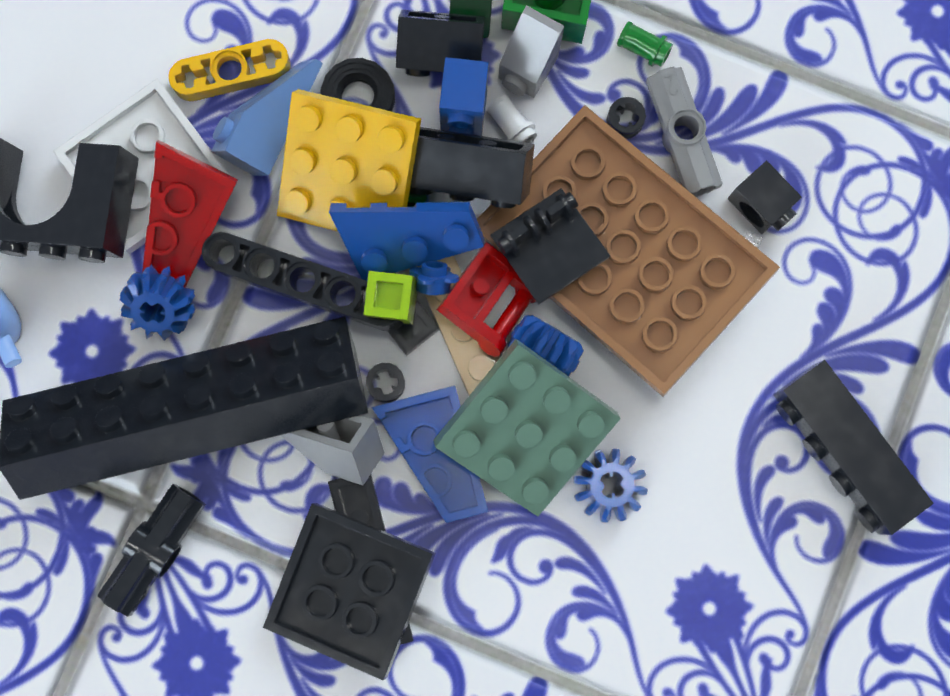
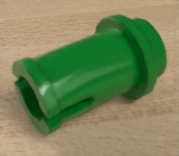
(645, 44)

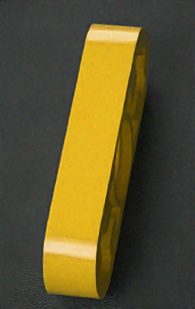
(202, 87)

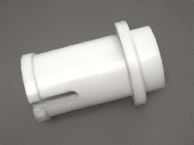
(511, 120)

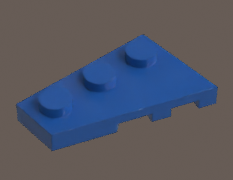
(405, 237)
(413, 427)

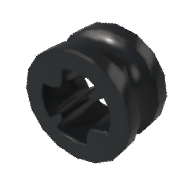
(638, 116)
(377, 393)

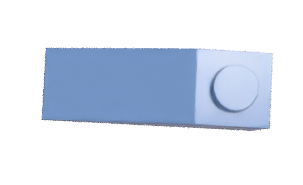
(258, 128)

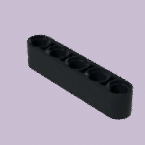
(285, 276)

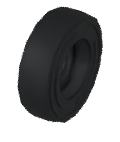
(360, 71)

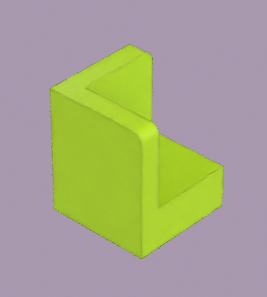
(390, 296)

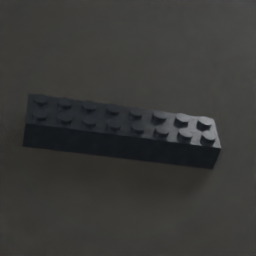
(180, 408)

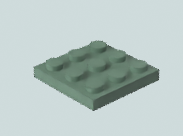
(526, 428)

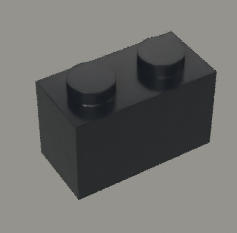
(431, 36)

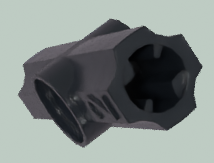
(151, 550)

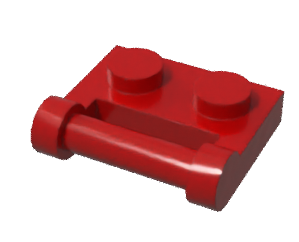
(476, 295)

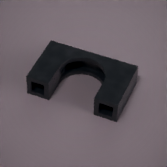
(91, 220)

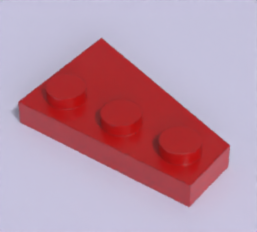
(183, 210)

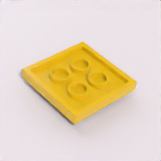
(344, 156)

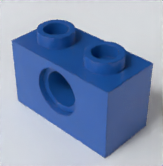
(463, 96)

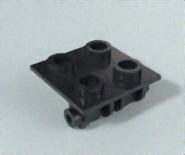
(550, 245)

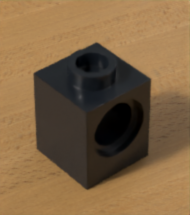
(765, 198)

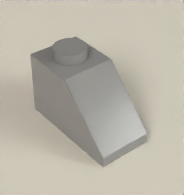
(530, 53)
(341, 448)

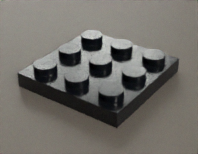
(349, 590)

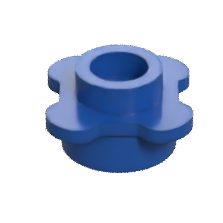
(433, 278)

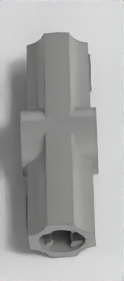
(676, 108)

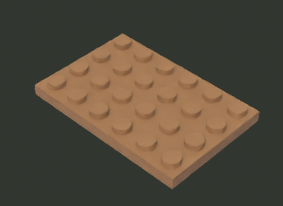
(673, 261)

